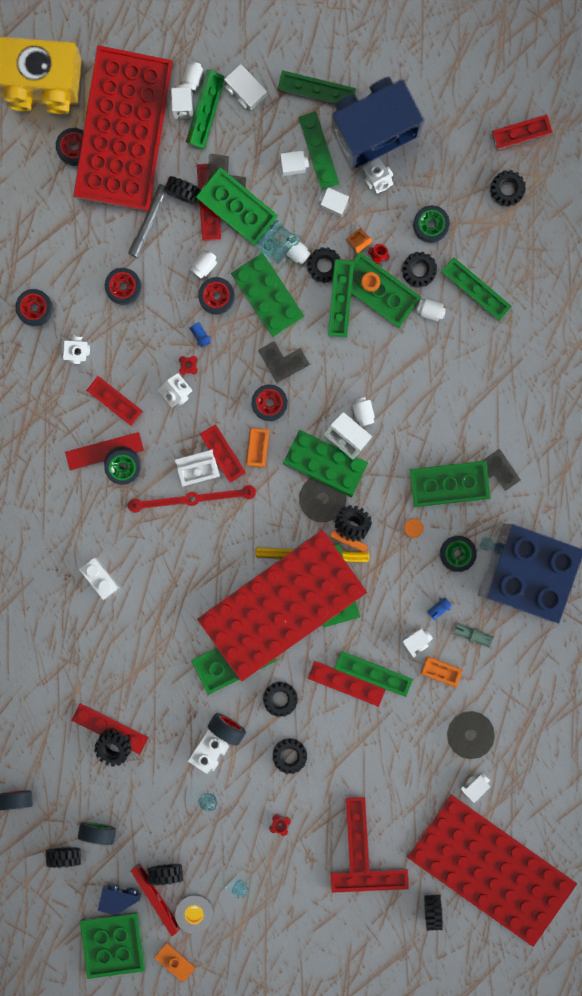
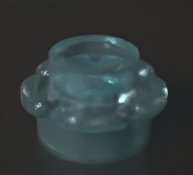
(207, 802)
(240, 889)

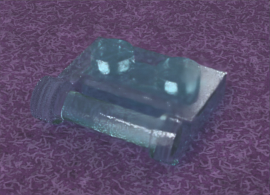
(272, 246)

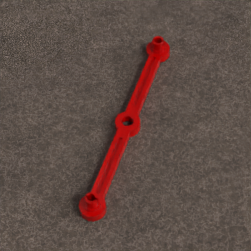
(136, 505)

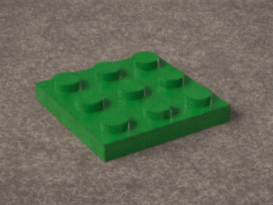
(112, 945)

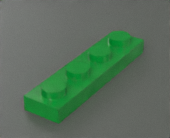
(313, 87)
(205, 109)
(318, 150)
(476, 289)
(341, 297)
(373, 673)

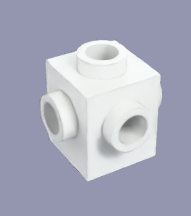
(378, 176)
(68, 348)
(175, 391)

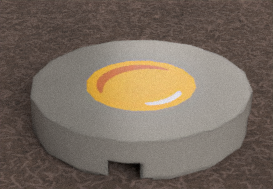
(194, 914)

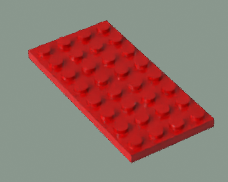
(122, 128)
(282, 605)
(492, 870)

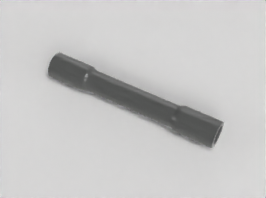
(139, 240)

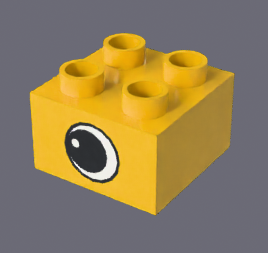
(40, 74)

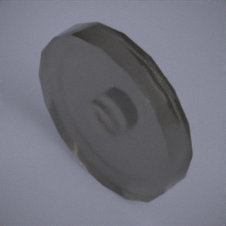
(320, 501)
(470, 735)

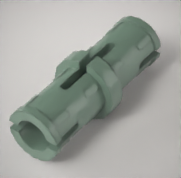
(473, 635)

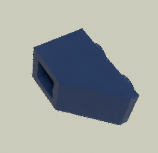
(117, 900)

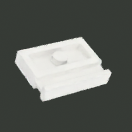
(197, 467)

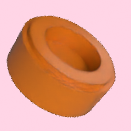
(370, 282)
(413, 528)

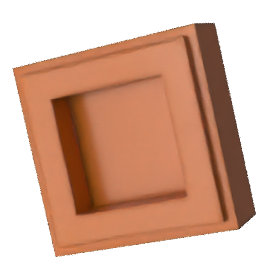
(359, 240)

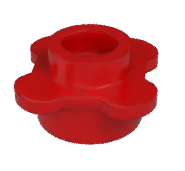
(379, 249)
(189, 360)
(280, 830)

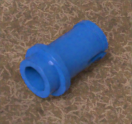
(200, 335)
(439, 608)

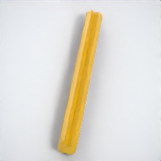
(349, 556)

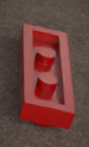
(522, 132)
(114, 401)
(222, 453)

